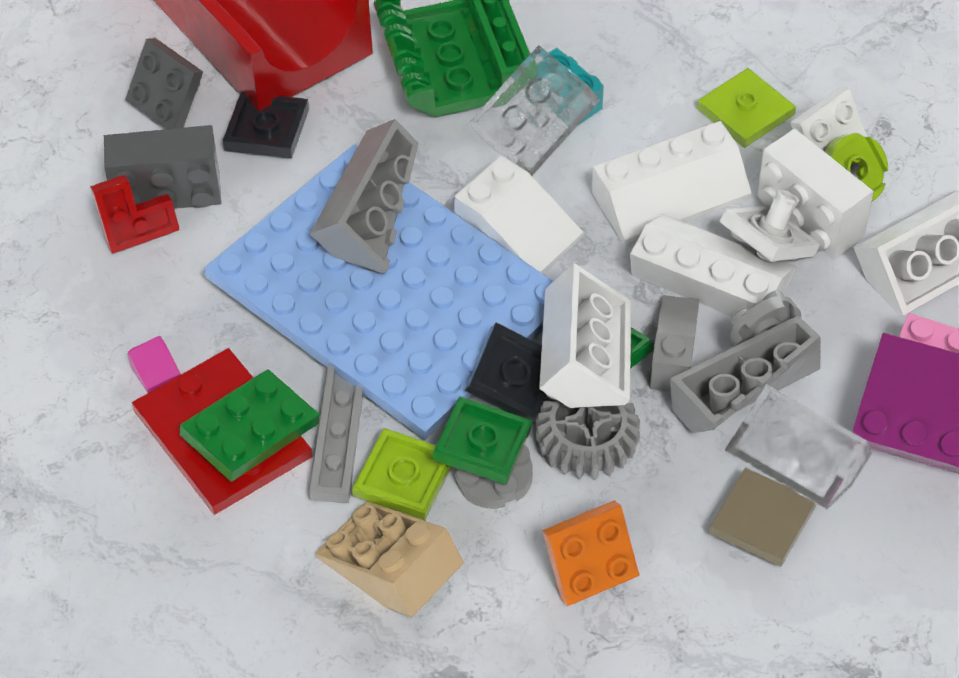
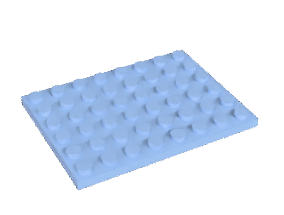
(393, 333)

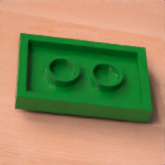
(249, 425)

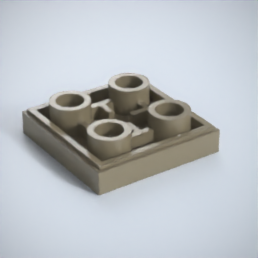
(762, 517)

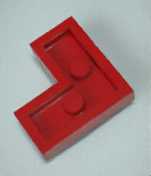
(128, 223)

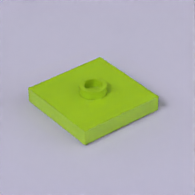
(746, 107)
(401, 475)

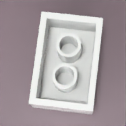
(831, 199)

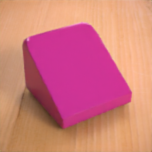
(153, 363)

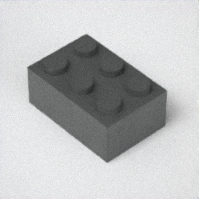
(167, 162)

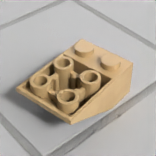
(392, 557)

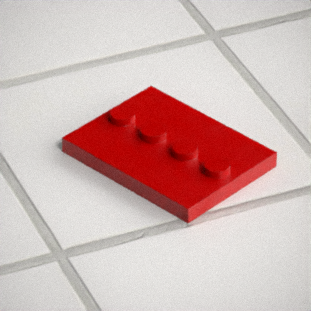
(189, 394)

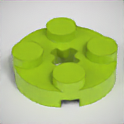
(867, 154)

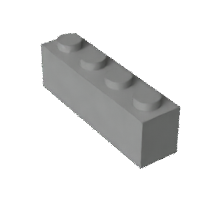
(366, 200)
(736, 377)

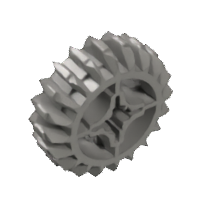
(570, 445)

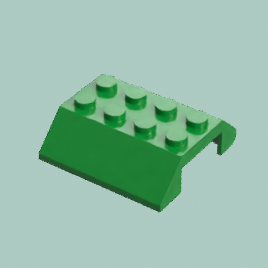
(452, 51)

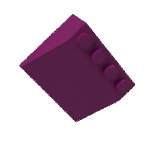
(912, 403)

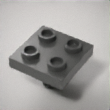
(163, 84)

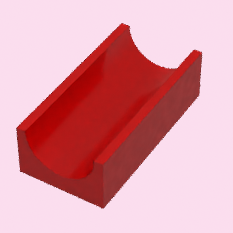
(275, 44)

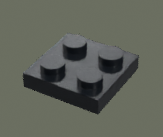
(267, 131)
(509, 373)

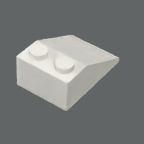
(518, 214)

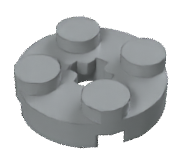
(762, 317)
(493, 494)

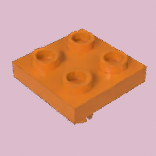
(591, 553)

